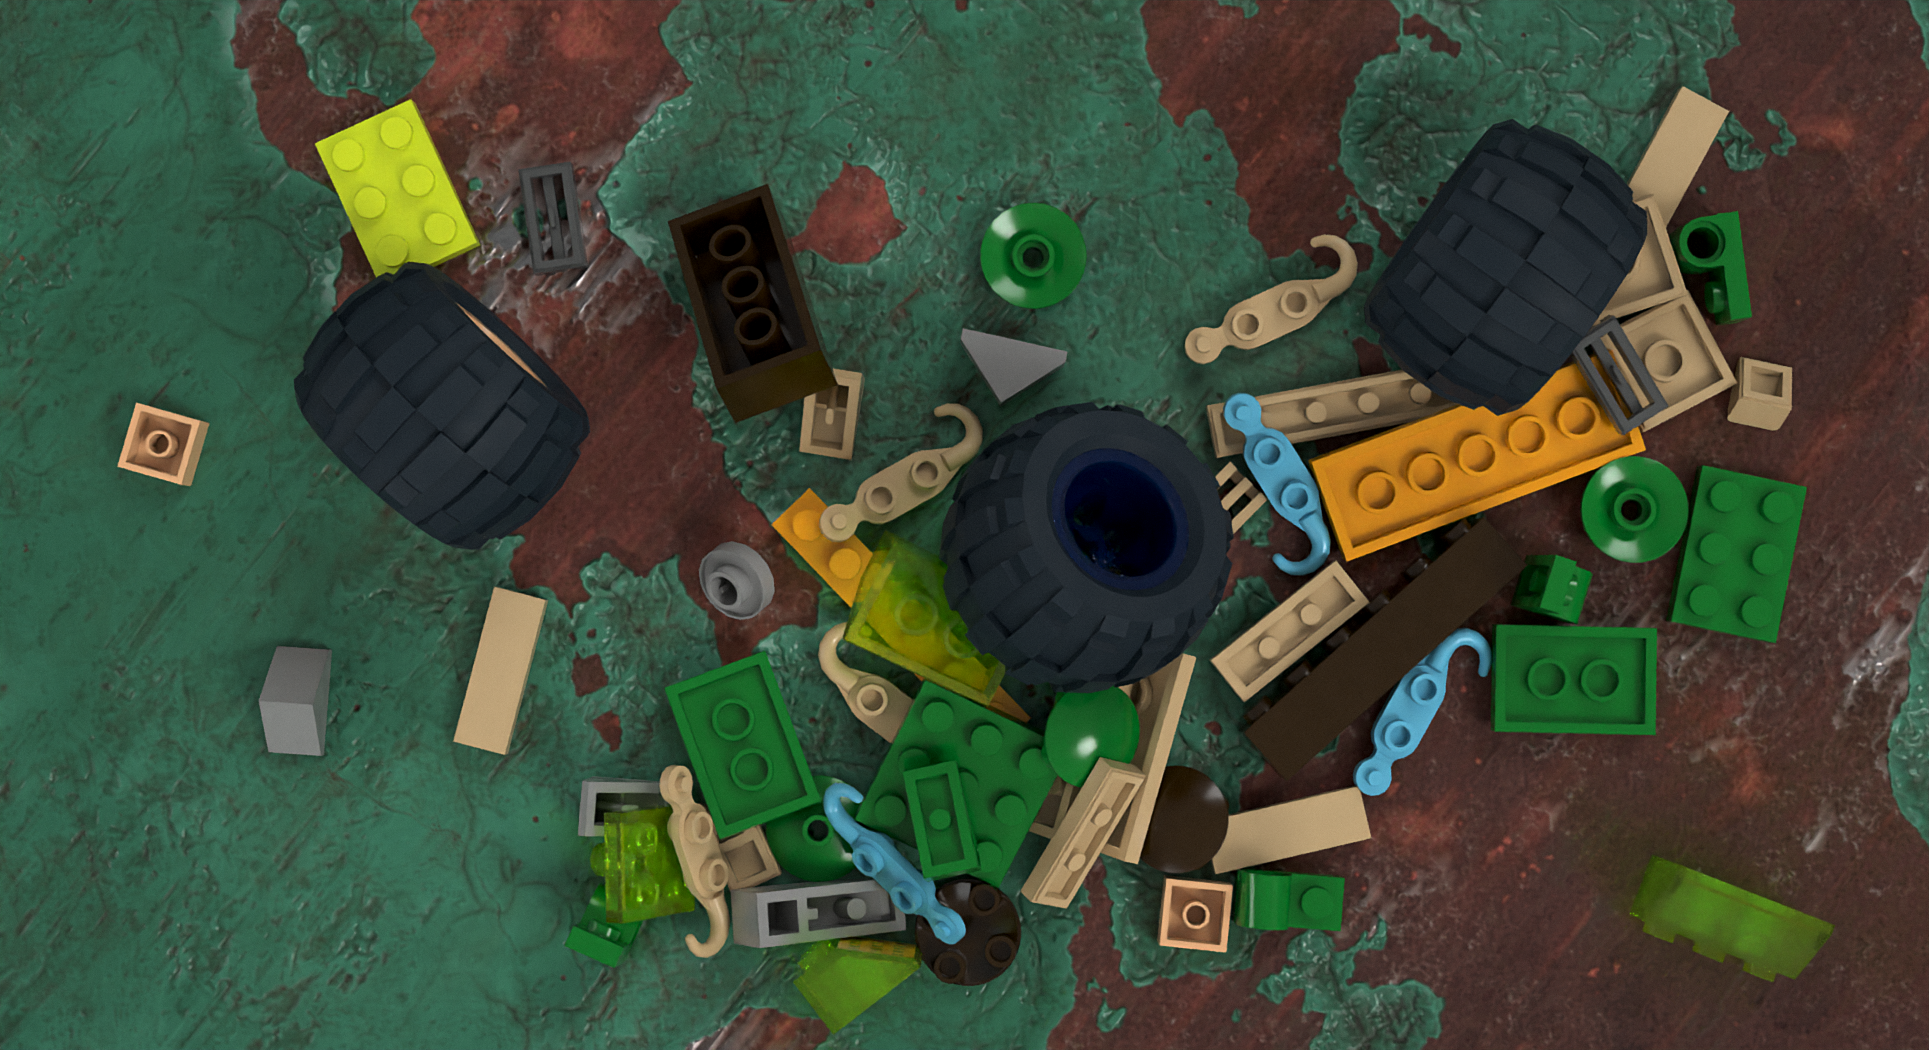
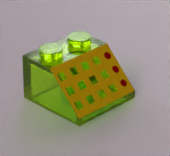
(852, 975)

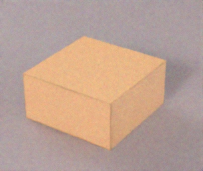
(163, 444)
(1195, 913)

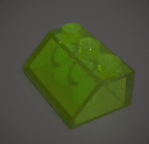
(908, 621)
(1727, 920)

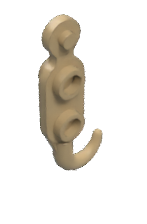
(1275, 310)
(905, 482)
(868, 695)
(698, 856)

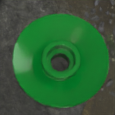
(1037, 228)
(1659, 502)
(806, 856)

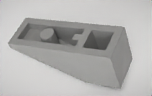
(812, 912)

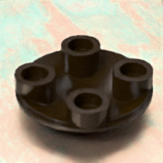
(1186, 822)
(989, 939)

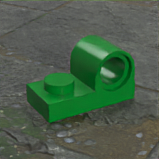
(1728, 286)
(1552, 587)
(941, 821)
(1287, 900)
(602, 940)

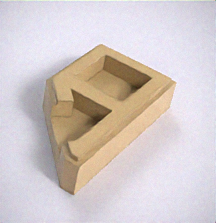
(747, 857)

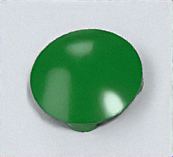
(1088, 728)

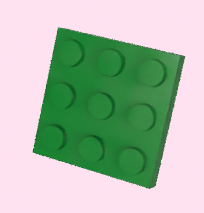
(997, 768)

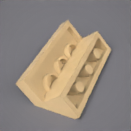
(1158, 707)

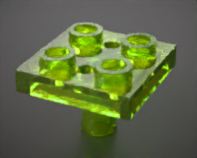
(640, 866)

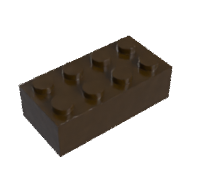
(751, 304)

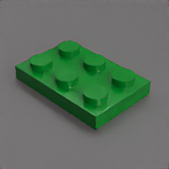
(1736, 554)
(1573, 679)
(742, 745)

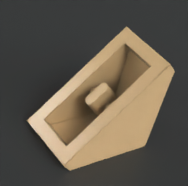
(833, 417)

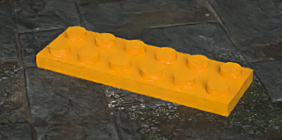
(1466, 462)

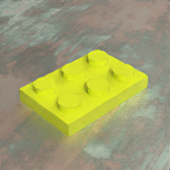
(397, 191)

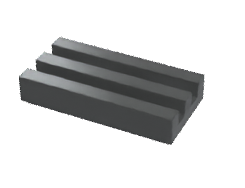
(560, 262)
(1622, 425)

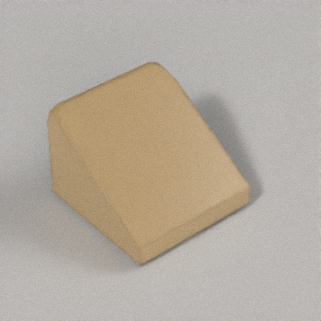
(1761, 394)

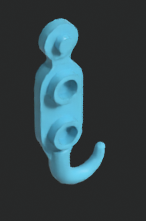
(1282, 480)
(1412, 708)
(878, 857)

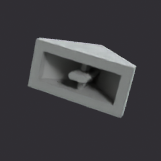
(1010, 364)
(296, 700)
(610, 795)

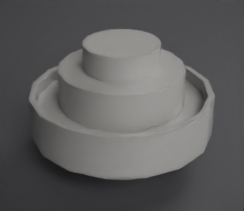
(736, 580)

